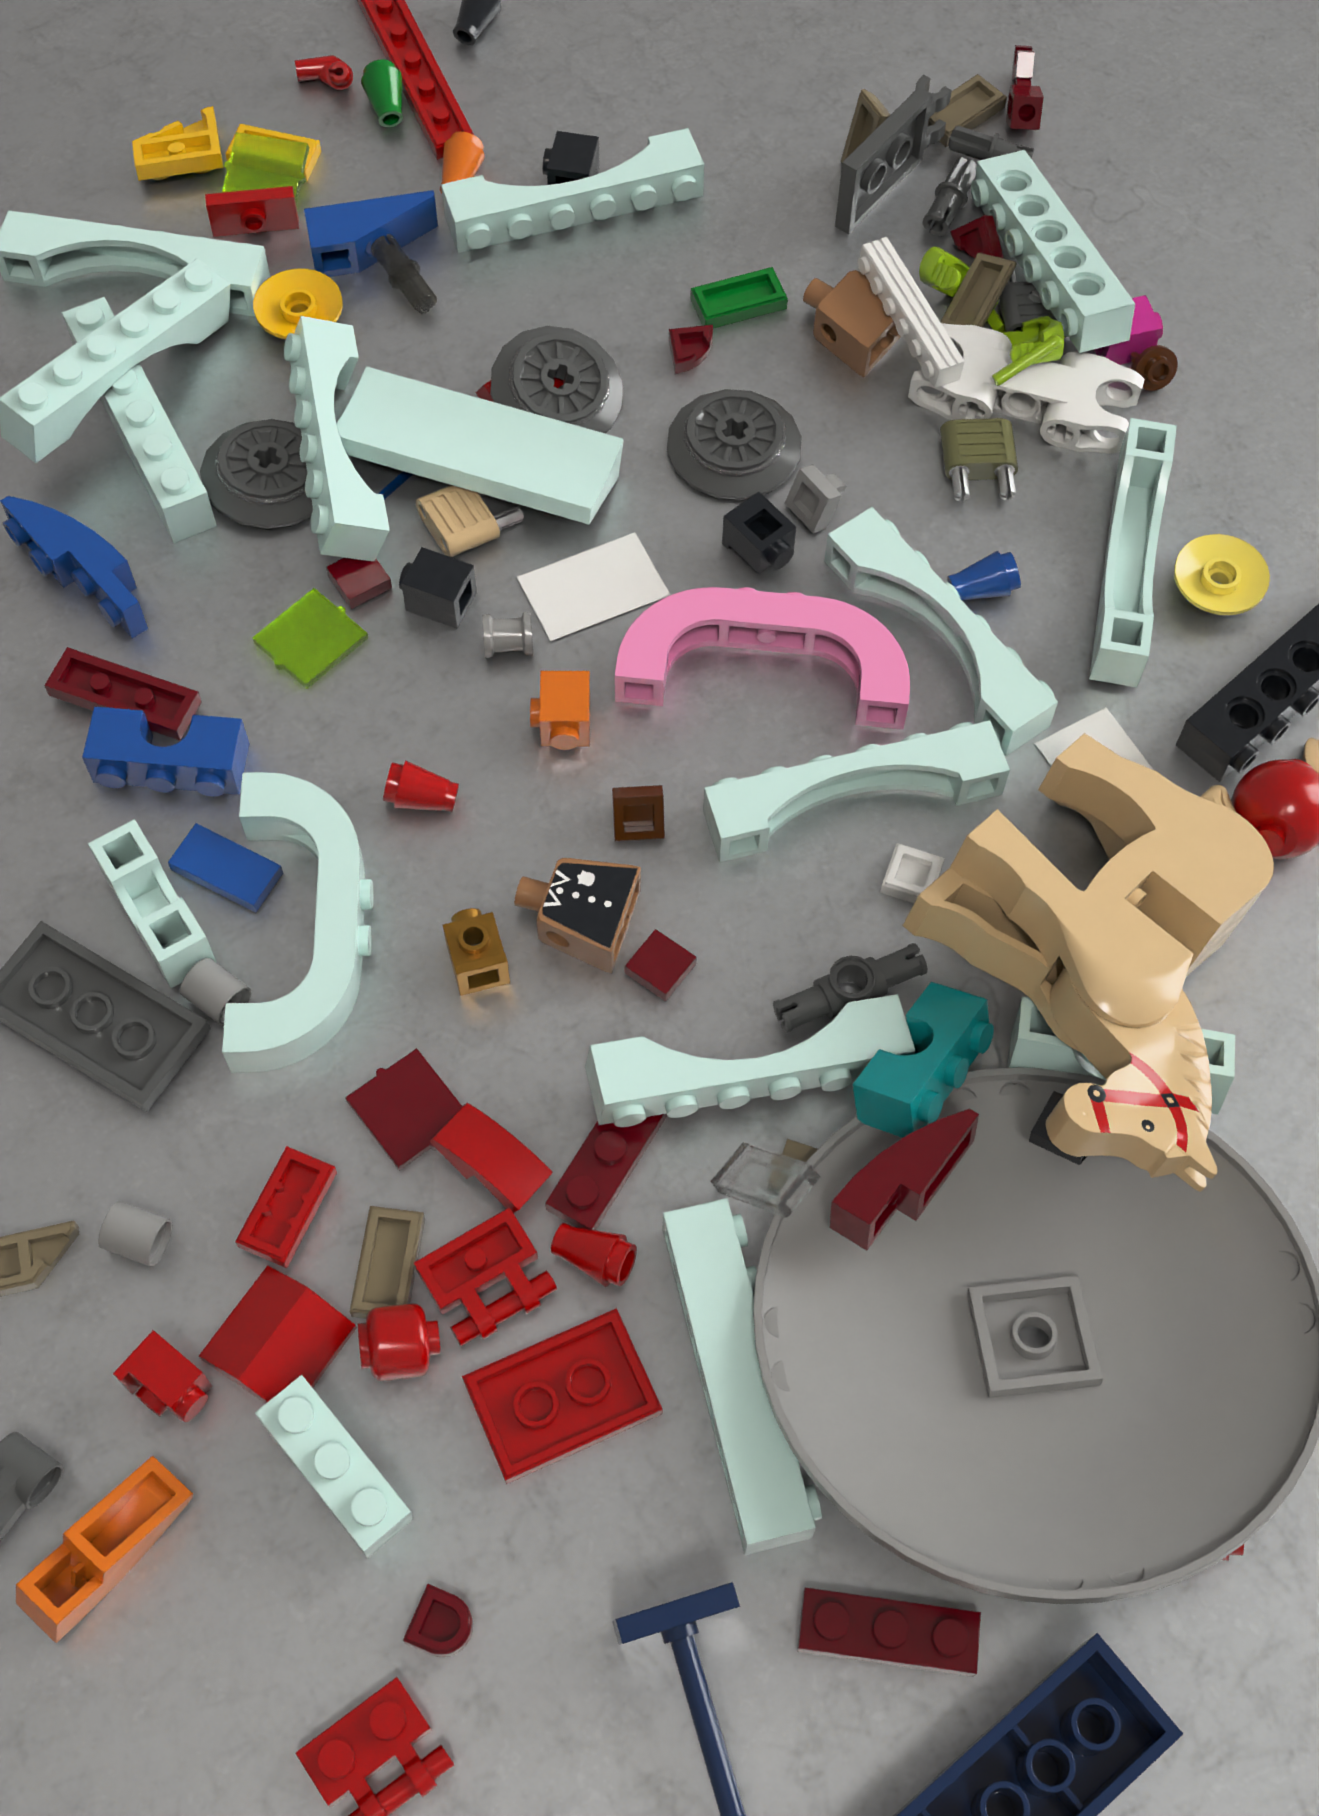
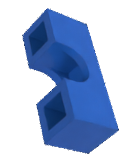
(204, 761)

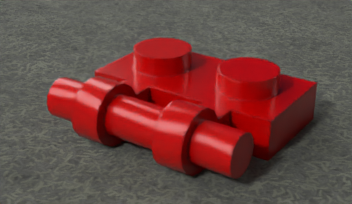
(475, 1263)
(365, 1743)

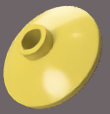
(1225, 560)

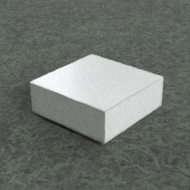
(910, 873)

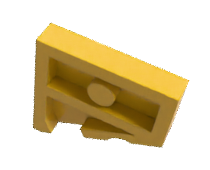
(179, 149)

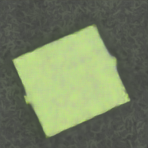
(265, 163)
(310, 638)

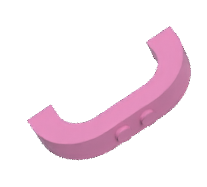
(766, 623)

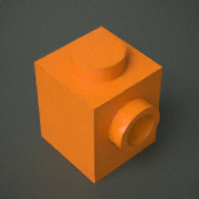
(562, 709)

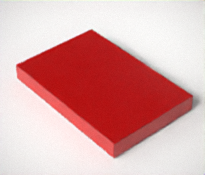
(562, 1395)

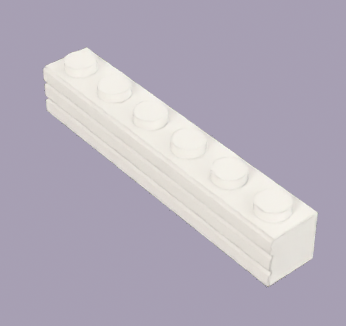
(910, 312)

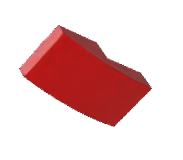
(492, 1155)

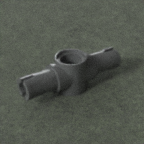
(869, 974)

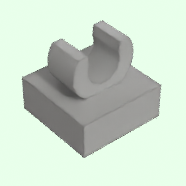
(814, 497)

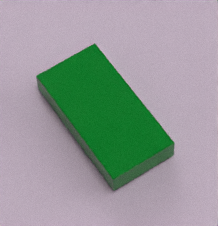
(739, 298)

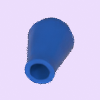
(987, 578)

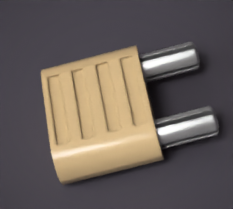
(462, 520)

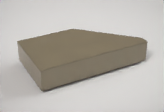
(32, 1255)

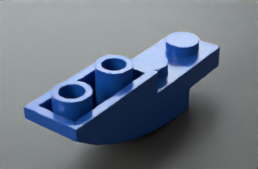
(76, 555)

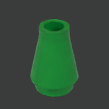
(384, 90)

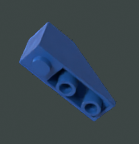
(345, 231)

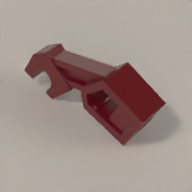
(1024, 100)

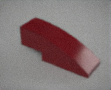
(902, 1178)

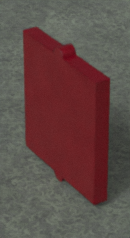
(404, 1107)

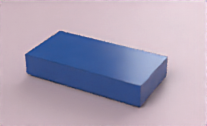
(225, 867)

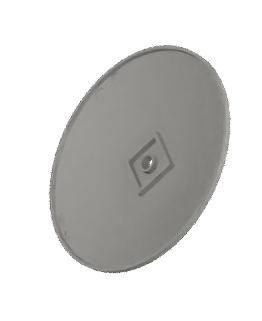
(1067, 1469)

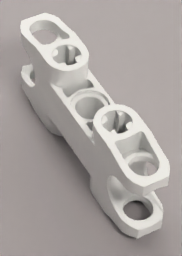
(1058, 396)

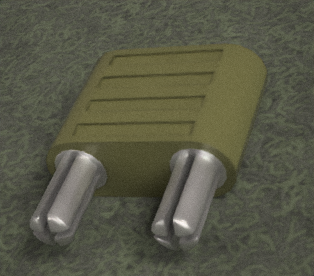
(979, 452)

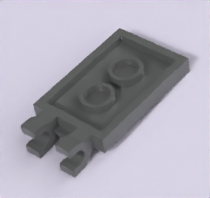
(889, 154)

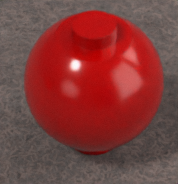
(1282, 805)

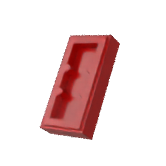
(252, 211)
(286, 1207)

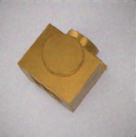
(478, 965)

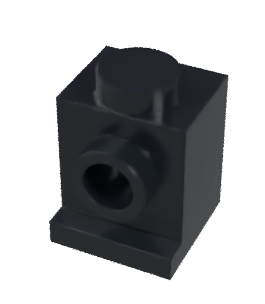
(759, 533)

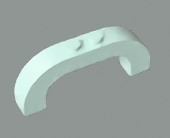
(306, 1019)

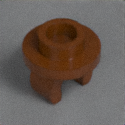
(1155, 365)

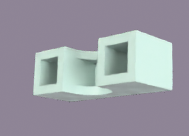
(151, 902)
(334, 1466)

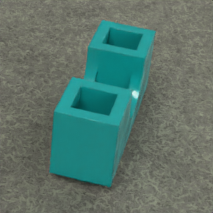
(909, 1090)

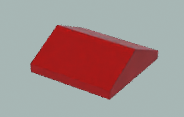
(277, 1336)

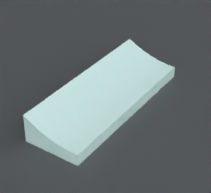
(480, 445)

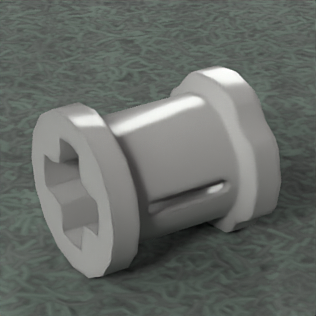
(507, 634)

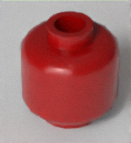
(397, 1342)

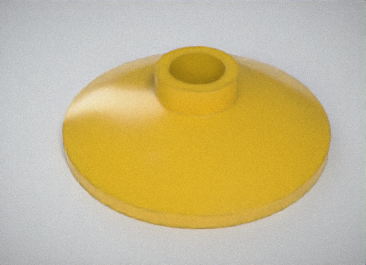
(296, 294)

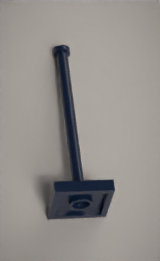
(678, 1625)

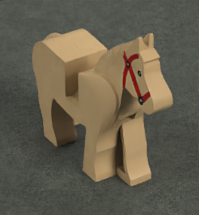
(1115, 956)

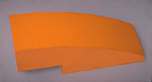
(101, 1549)

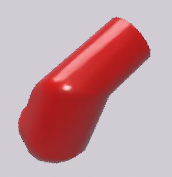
(327, 69)

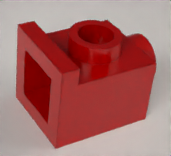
(165, 1379)

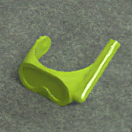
(945, 274)
(1036, 343)

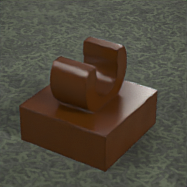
(638, 813)

